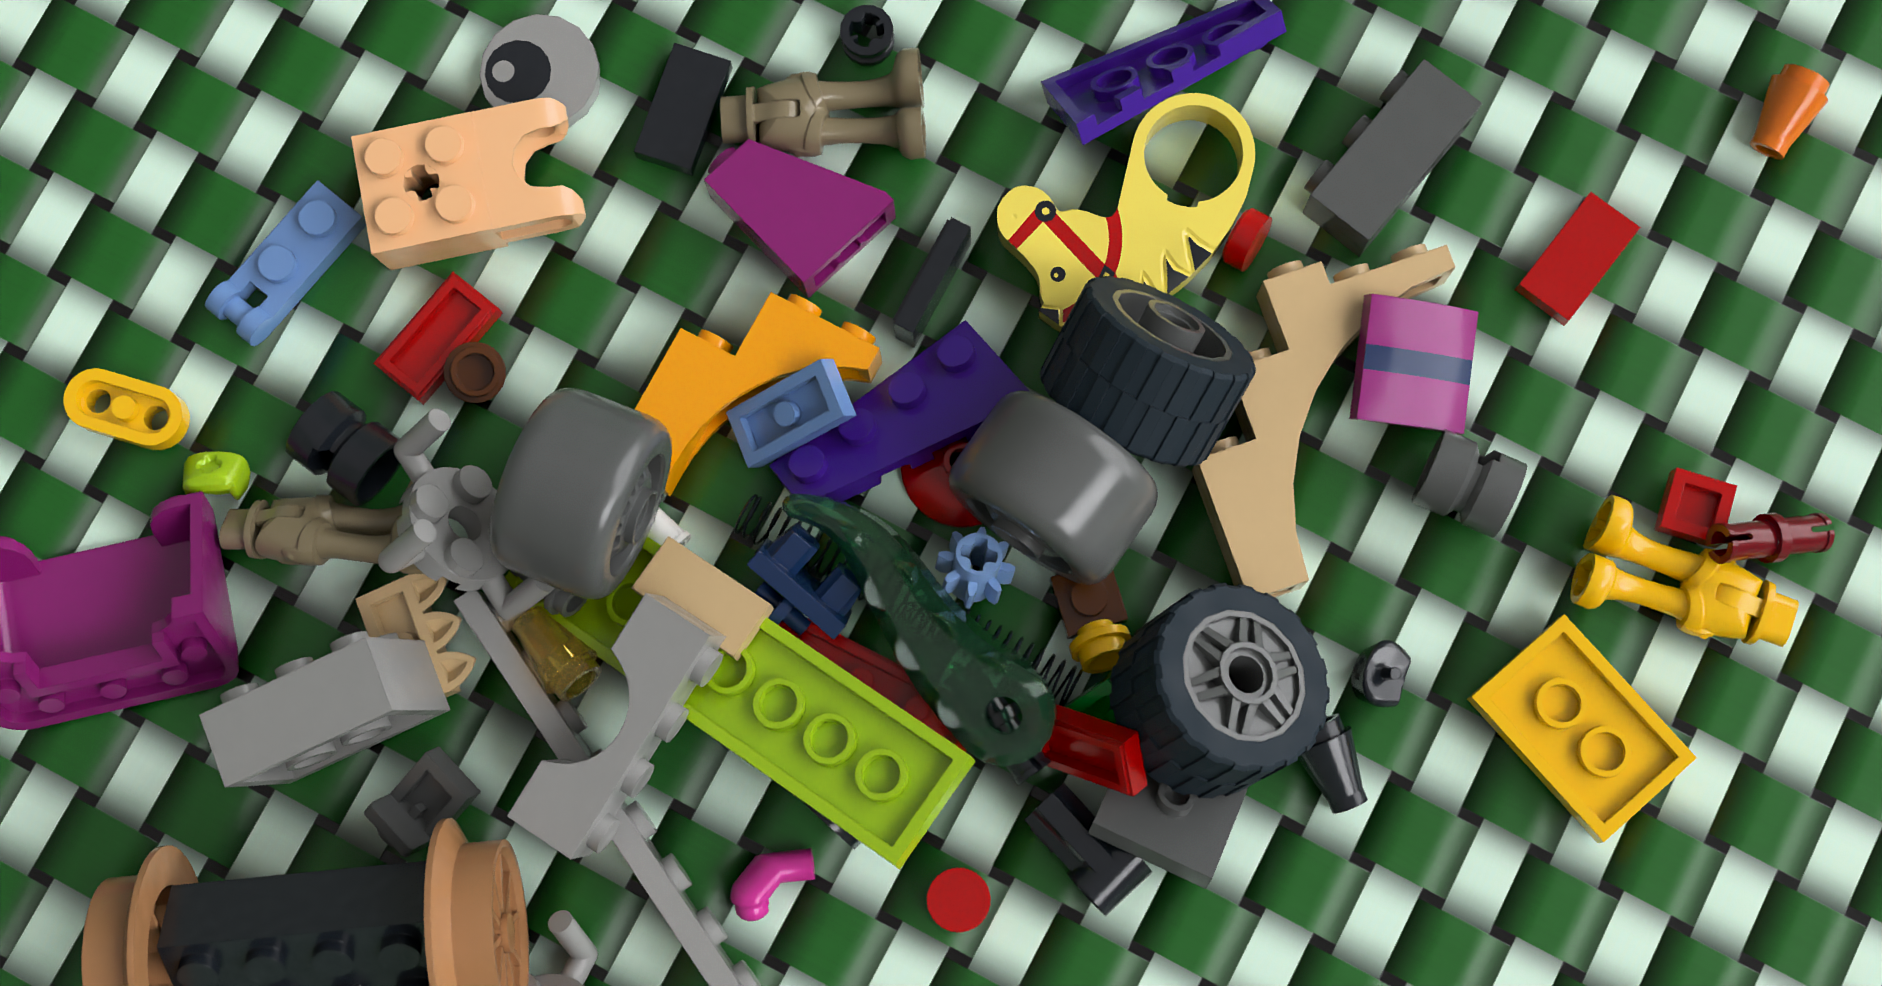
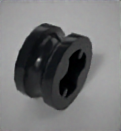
(856, 22)

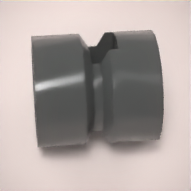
(1469, 483)

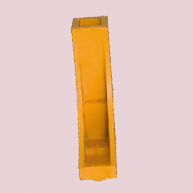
(704, 381)

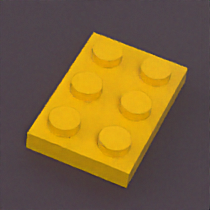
(1581, 729)

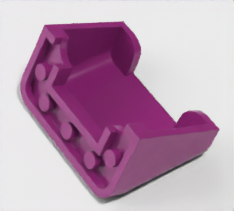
(115, 621)

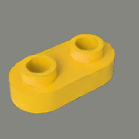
(130, 409)

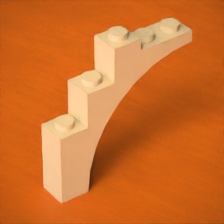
(1311, 325)

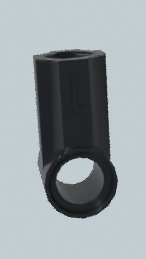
(1095, 867)

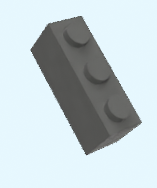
(1389, 155)

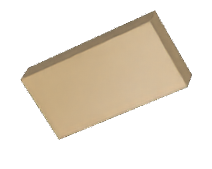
(705, 594)

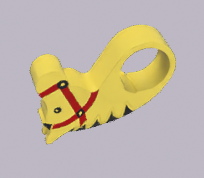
(1145, 236)

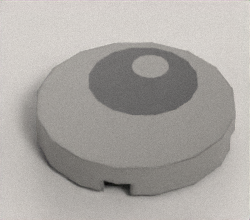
(541, 60)

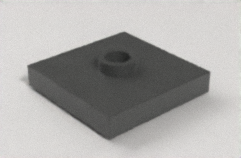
(1169, 828)

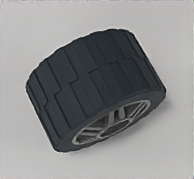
(1147, 370)
(1220, 690)

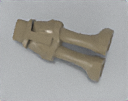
(797, 120)
(311, 531)

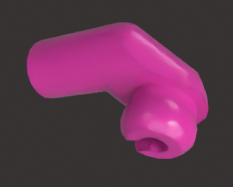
(764, 875)

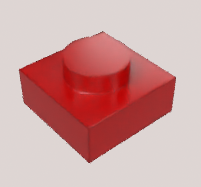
(1693, 505)

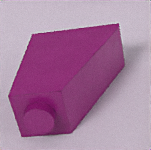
(797, 211)

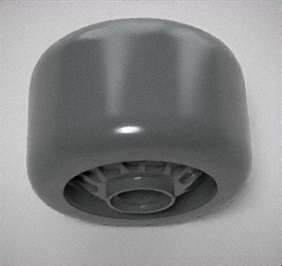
(1053, 487)
(580, 493)

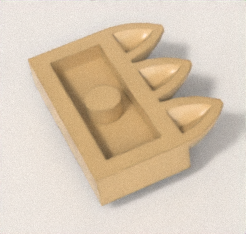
(406, 610)

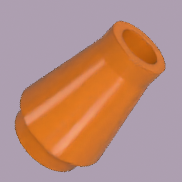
(1788, 108)

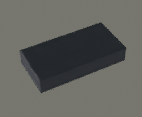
(683, 109)
(931, 281)

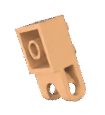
(480, 178)

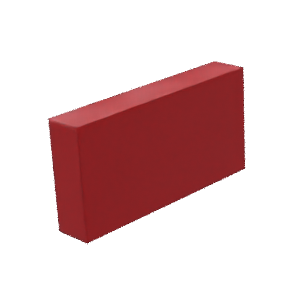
(1577, 258)
(444, 322)
(1096, 751)

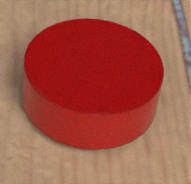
(1246, 239)
(958, 900)

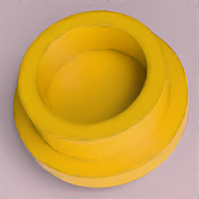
(1098, 645)

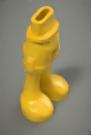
(1711, 595)

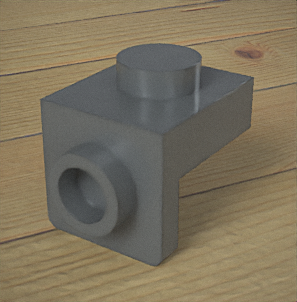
(426, 794)

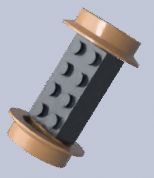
(377, 925)

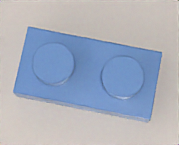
(791, 413)

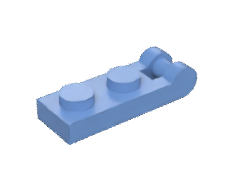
(287, 263)

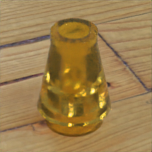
(558, 657)

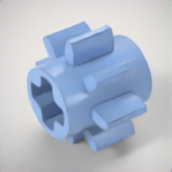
(982, 552)

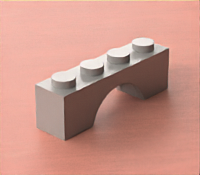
(663, 660)

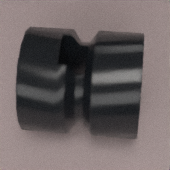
(337, 442)

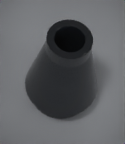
(1335, 766)

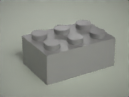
(323, 709)

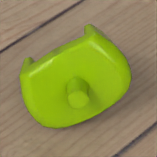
(216, 474)

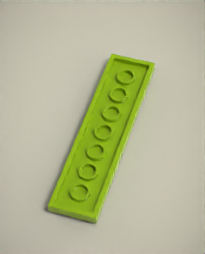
(806, 727)

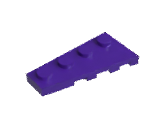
(1140, 75)
(904, 418)

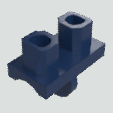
(824, 603)

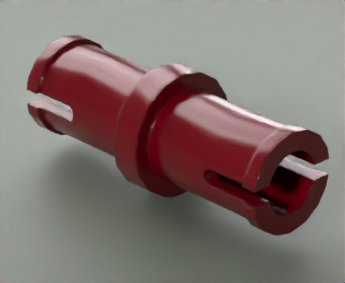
(1769, 538)

